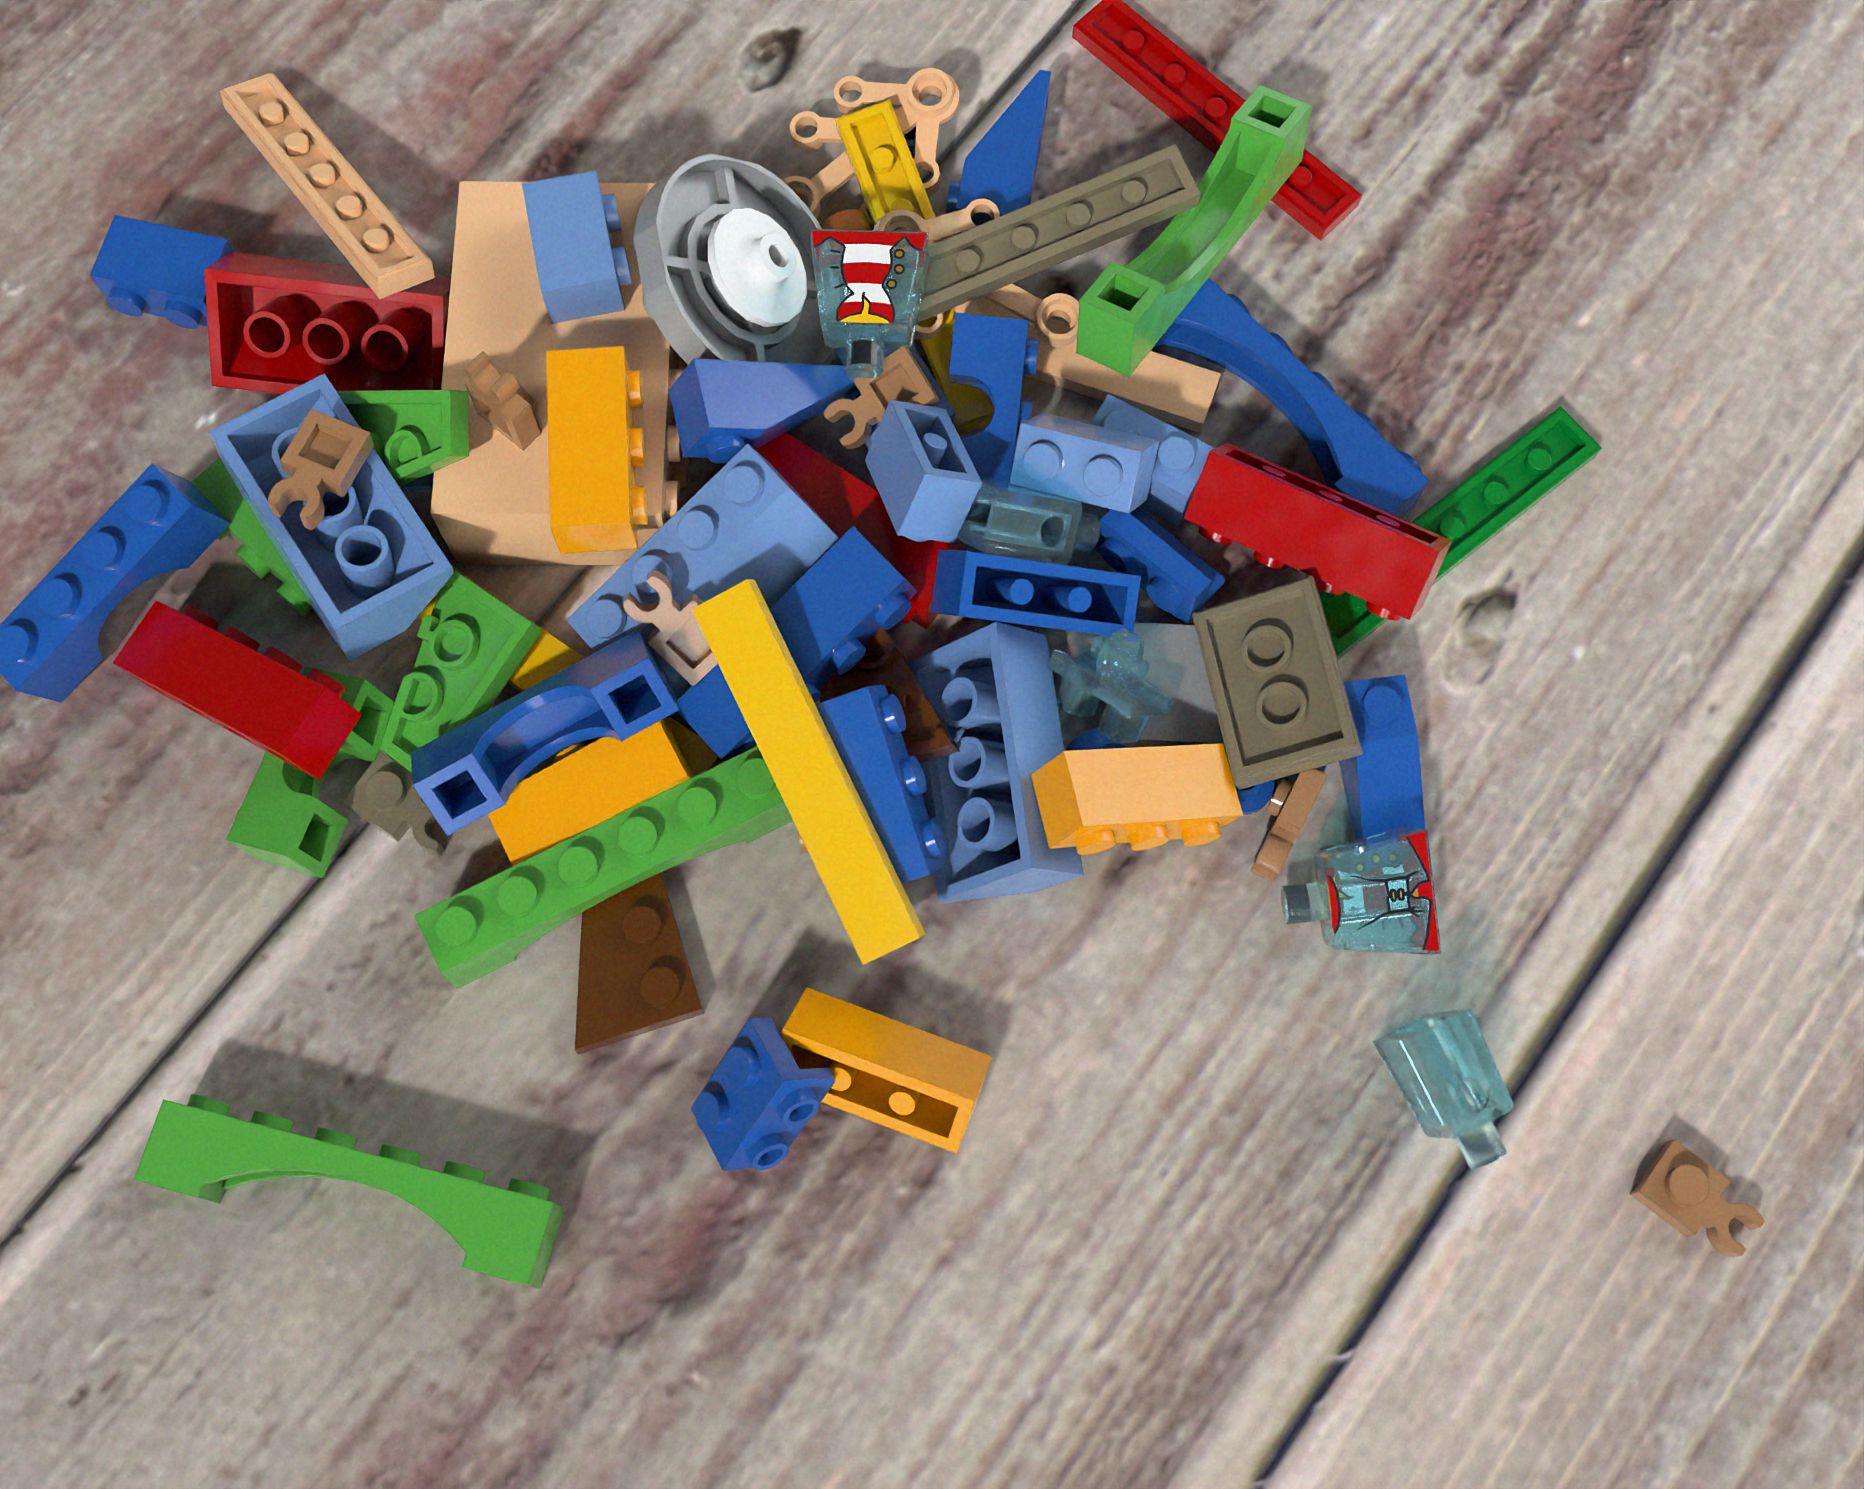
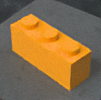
(594, 450)
(588, 788)
(1136, 797)
(888, 1068)

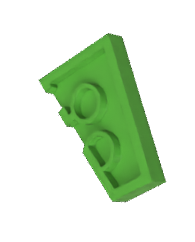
(413, 428)
(461, 667)

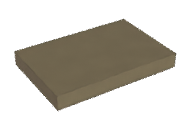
(1276, 683)

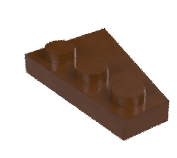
(885, 664)
(632, 968)

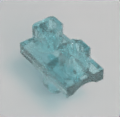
(1114, 675)

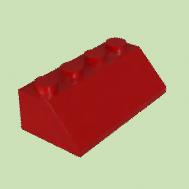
(299, 319)

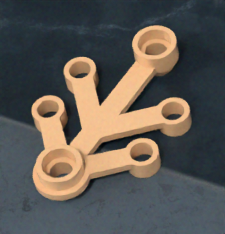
(910, 114)
(1008, 297)

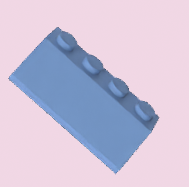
(730, 531)
(369, 557)
(1006, 722)

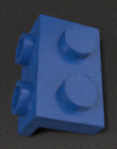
(1168, 569)
(758, 1099)

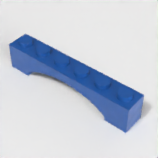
(1341, 440)

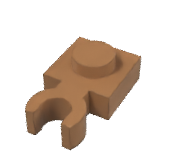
(900, 381)
(501, 401)
(320, 459)
(677, 631)
(1291, 808)
(1688, 1196)

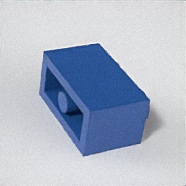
(157, 270)

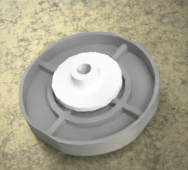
(730, 264)

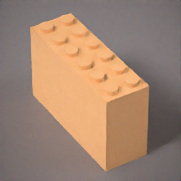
(498, 497)

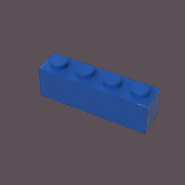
(824, 626)

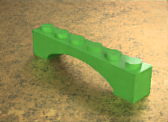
(1139, 301)
(518, 906)
(206, 1152)

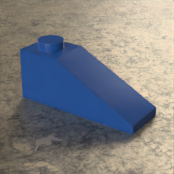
(1006, 157)
(751, 402)
(1385, 780)

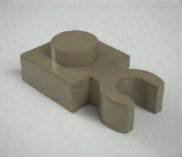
(392, 804)

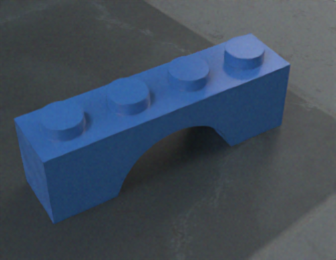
(149, 530)
(485, 758)

